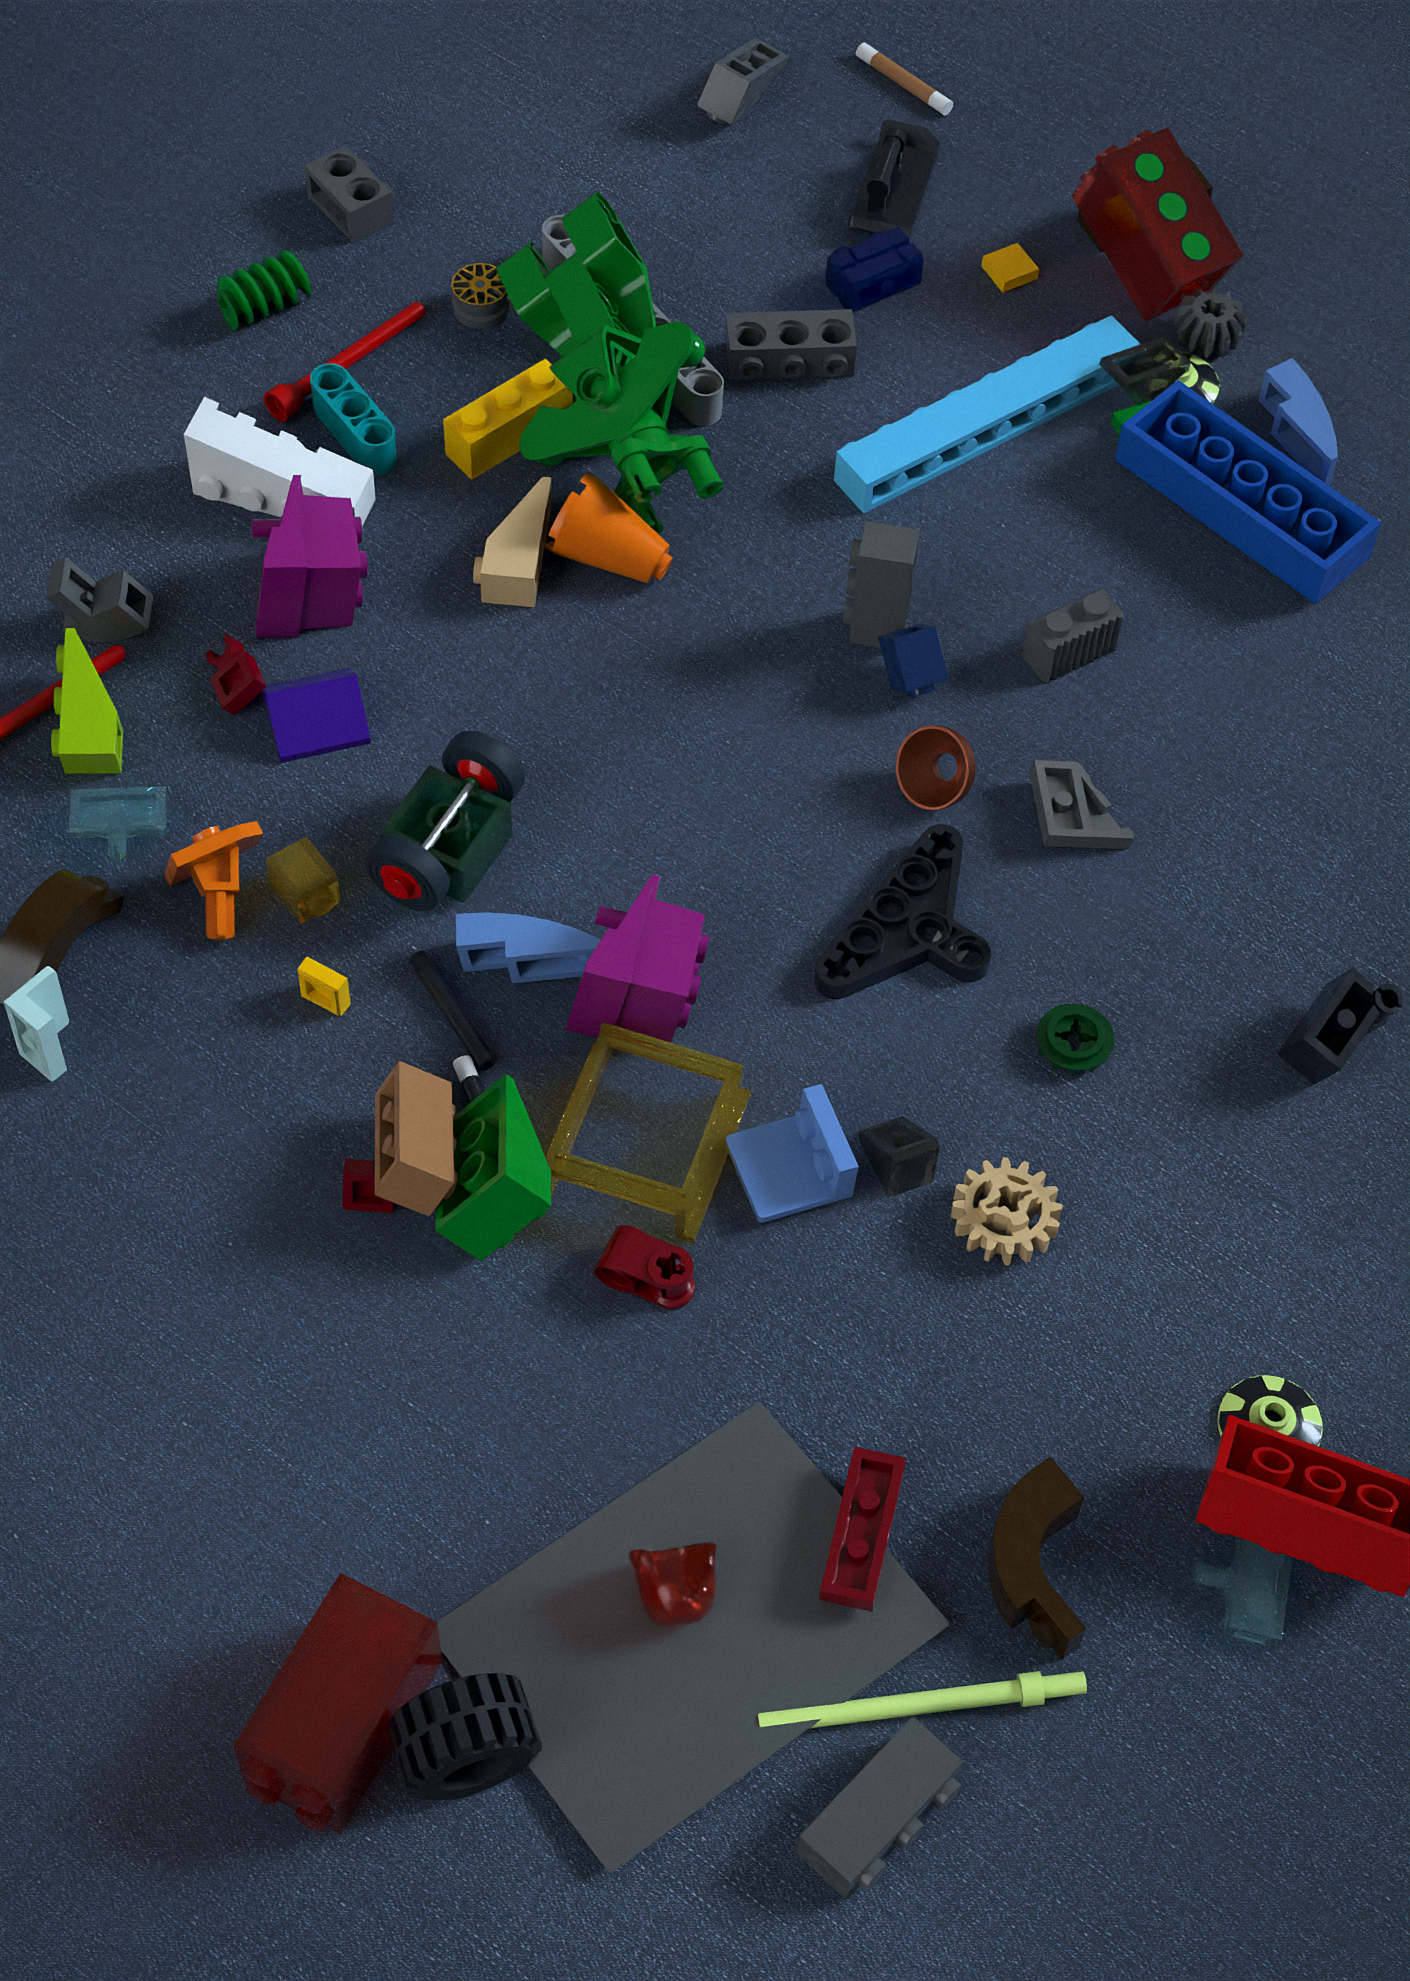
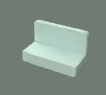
(35, 1018)

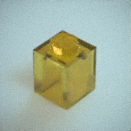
(303, 880)

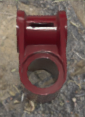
(646, 1267)

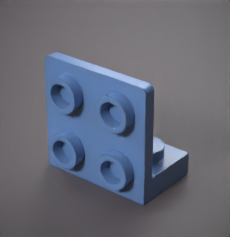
(795, 1160)

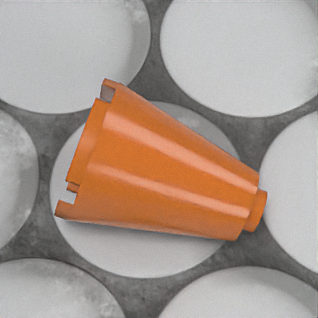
(608, 534)

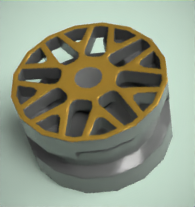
(479, 296)

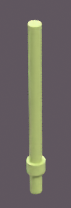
(1028, 1689)

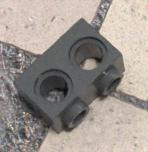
(349, 193)

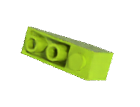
(89, 723)

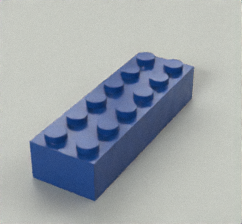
(1247, 491)

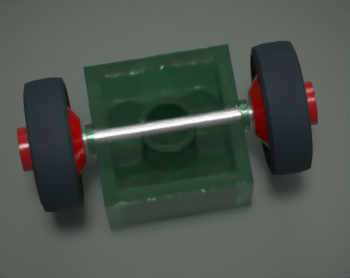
(448, 825)

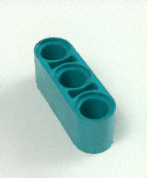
(353, 418)

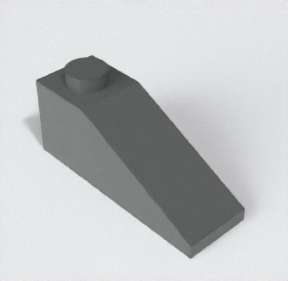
(740, 80)

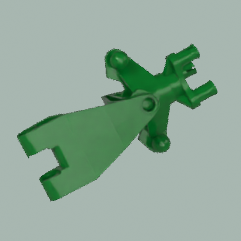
(613, 360)

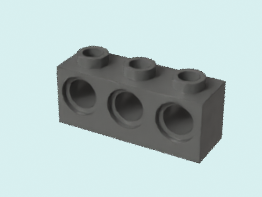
(790, 344)

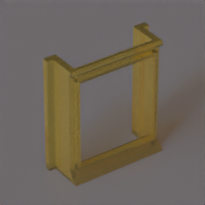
(693, 1199)

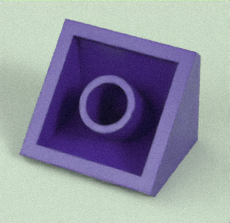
(316, 714)

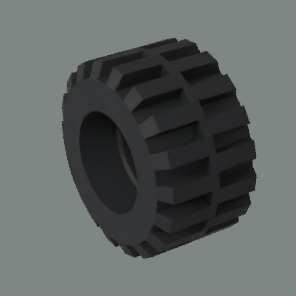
(463, 1736)

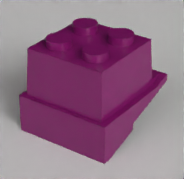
(309, 565)
(642, 969)

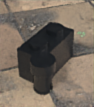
(1337, 1024)

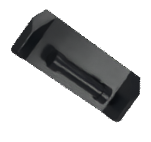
(896, 178)

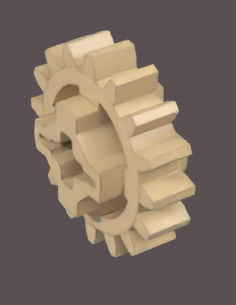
(1004, 1214)

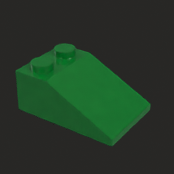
(499, 1172)

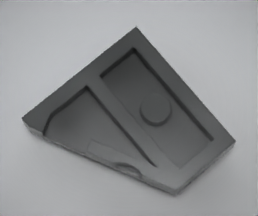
(1072, 809)

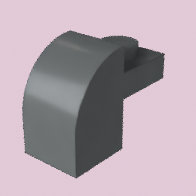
(101, 609)

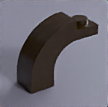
(50, 924)
(1030, 1515)

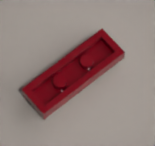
(862, 1529)

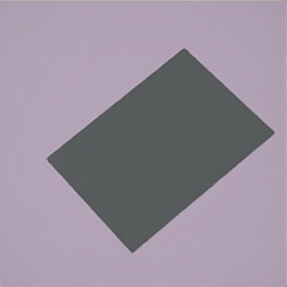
(661, 1718)

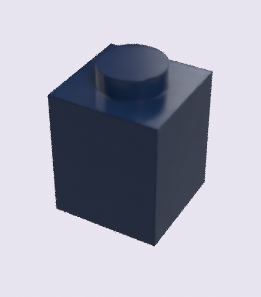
(913, 659)

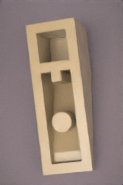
(515, 551)

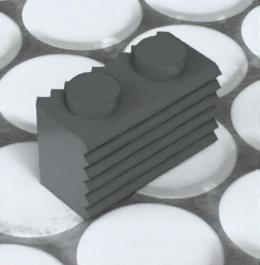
(1072, 635)

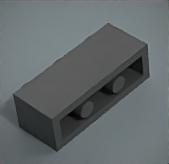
(881, 582)
(881, 1809)

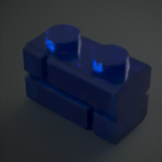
(874, 269)

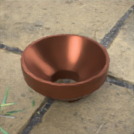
(919, 772)

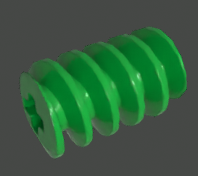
(260, 286)

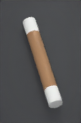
(904, 78)

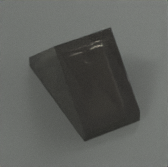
(1146, 368)
(900, 1154)

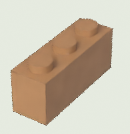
(414, 1139)

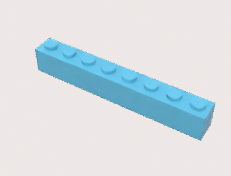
(979, 416)

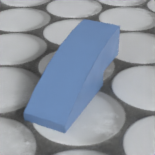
(1300, 419)
(524, 944)

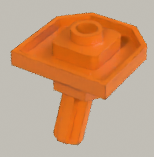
(215, 871)

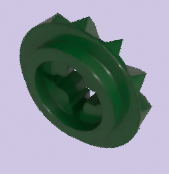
(1093, 1031)

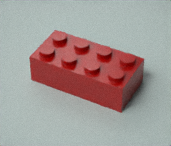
(1310, 1505)

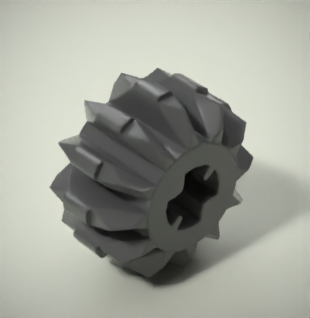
(1210, 322)

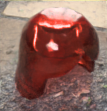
(676, 1582)

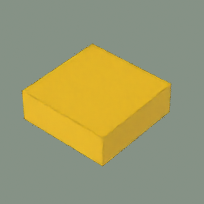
(1010, 267)
(324, 986)

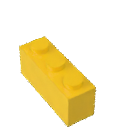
(492, 424)

